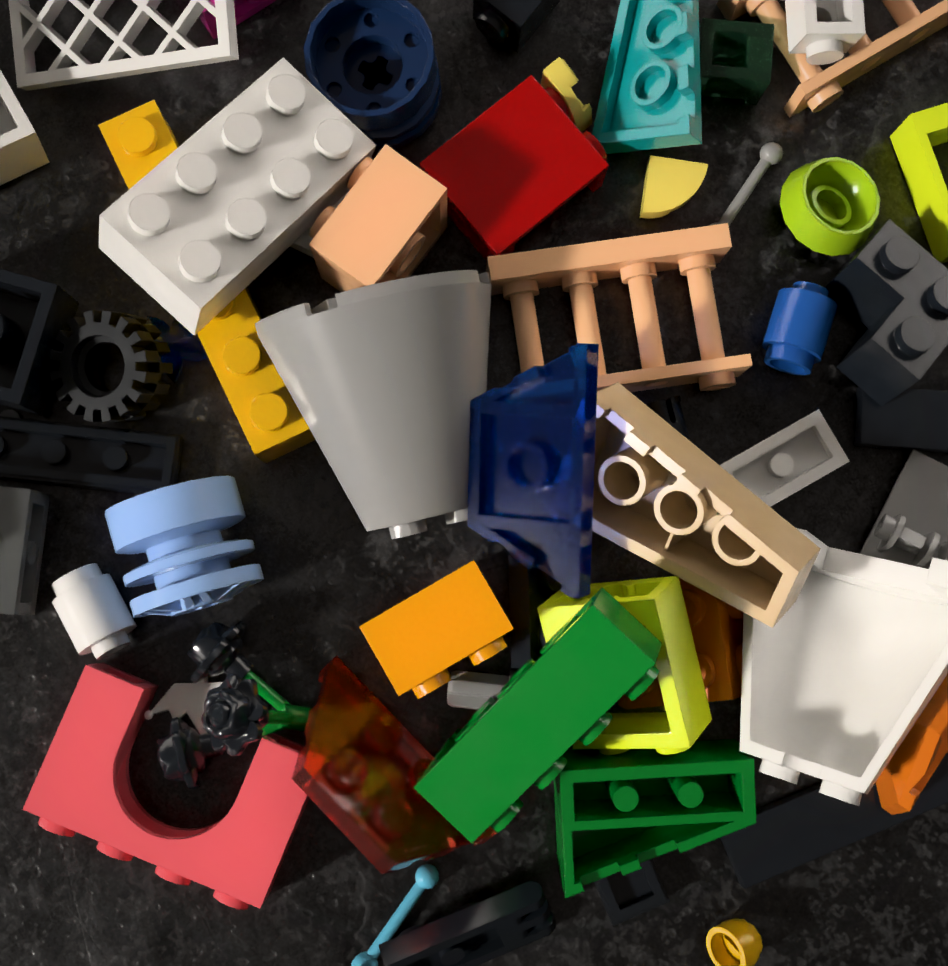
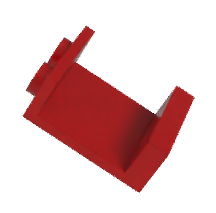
(515, 167)

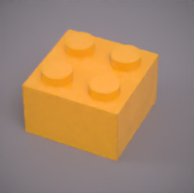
(437, 630)

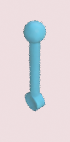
(426, 878)

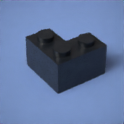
(902, 302)

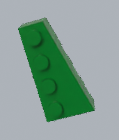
(540, 716)

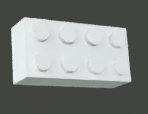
(233, 196)

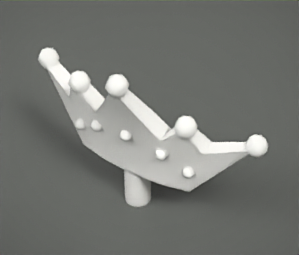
(184, 699)

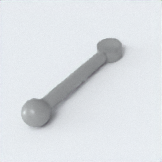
(770, 154)

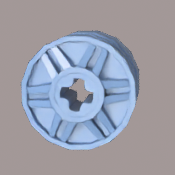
(183, 545)

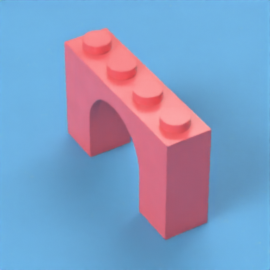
(89, 792)

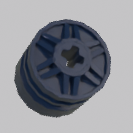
(363, 45)

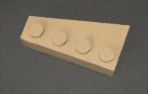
(690, 514)

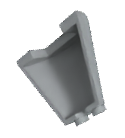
(390, 390)

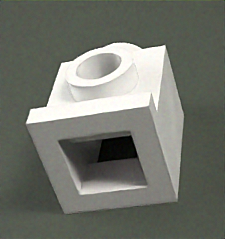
(825, 41)

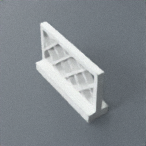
(28, 37)

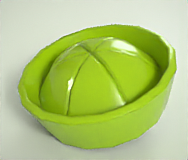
(814, 221)

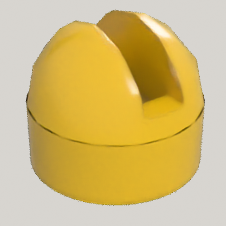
(734, 943)

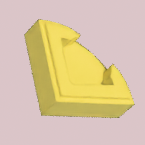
(561, 78)
(669, 185)

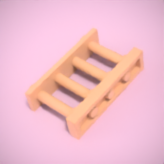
(821, 86)
(637, 263)

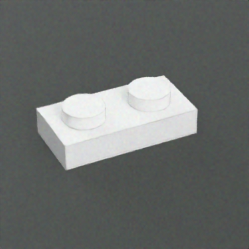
(788, 459)

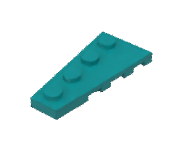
(652, 78)

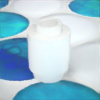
(93, 611)

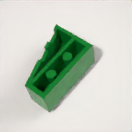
(646, 804)

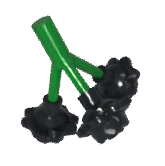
(231, 712)

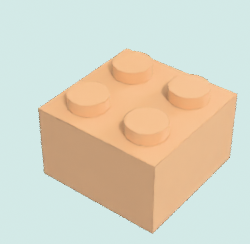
(380, 224)

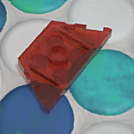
(364, 774)

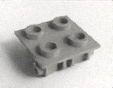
(914, 515)

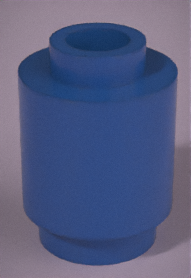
(799, 328)

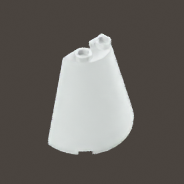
(844, 670)

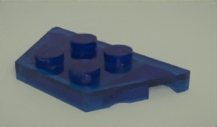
(537, 466)

